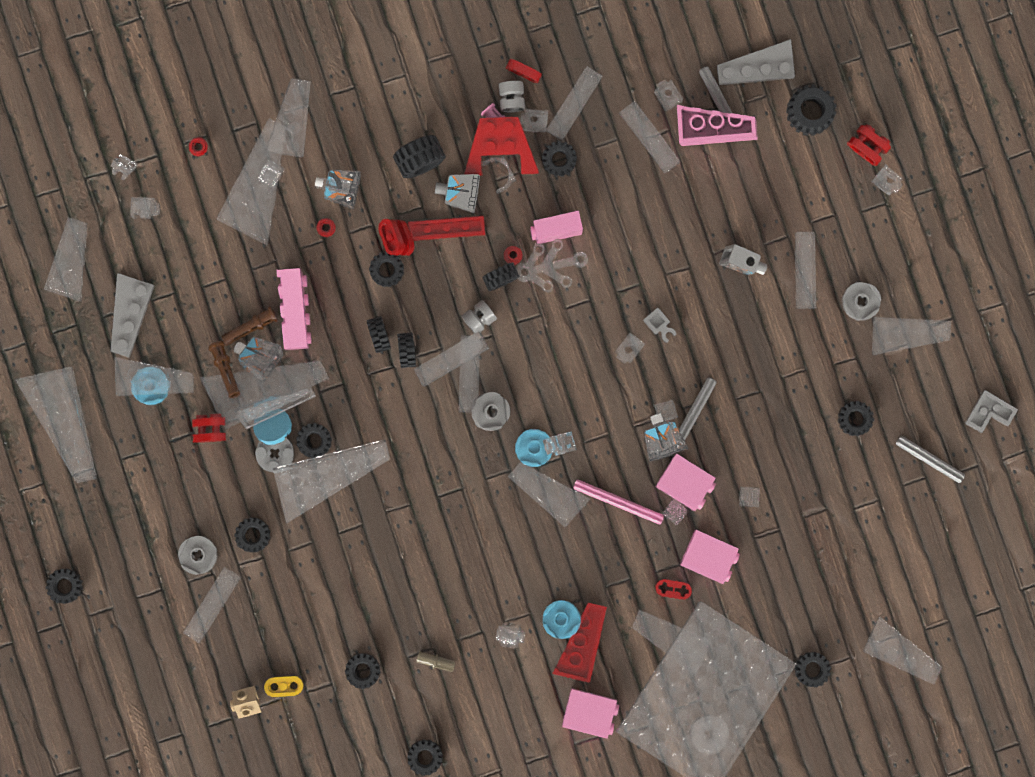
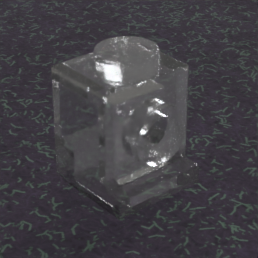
(668, 101)
(538, 126)
(880, 180)
(144, 207)
(634, 343)
(559, 444)

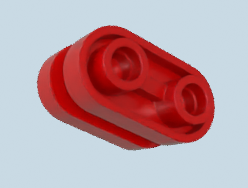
(868, 134)
(396, 237)
(202, 422)

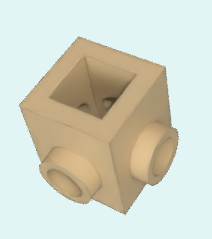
(245, 702)

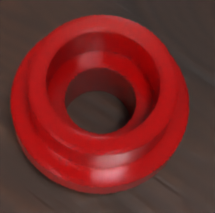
(194, 142)
(325, 221)
(513, 249)

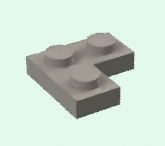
(987, 407)

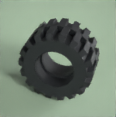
(819, 96)
(419, 156)

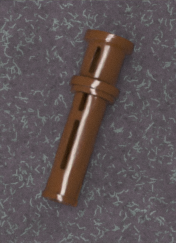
(257, 322)
(222, 362)

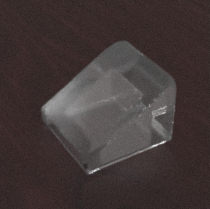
(271, 173)
(675, 512)

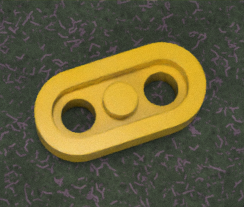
(284, 686)

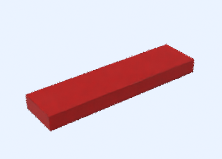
(447, 228)

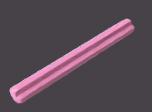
(618, 502)

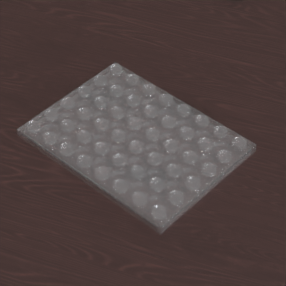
(706, 671)

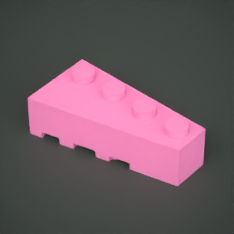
(708, 127)
(294, 309)

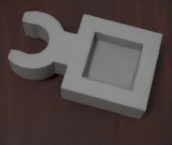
(657, 323)

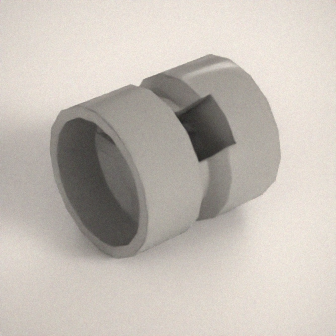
(509, 90)
(472, 320)

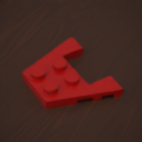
(500, 137)

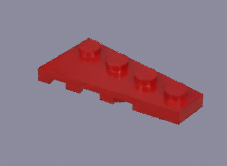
(581, 651)

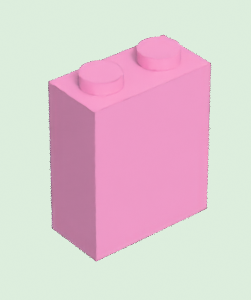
(556, 227)
(686, 483)
(710, 557)
(590, 713)

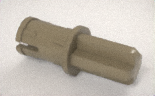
(435, 661)

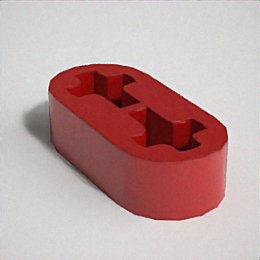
(523, 71)
(674, 584)

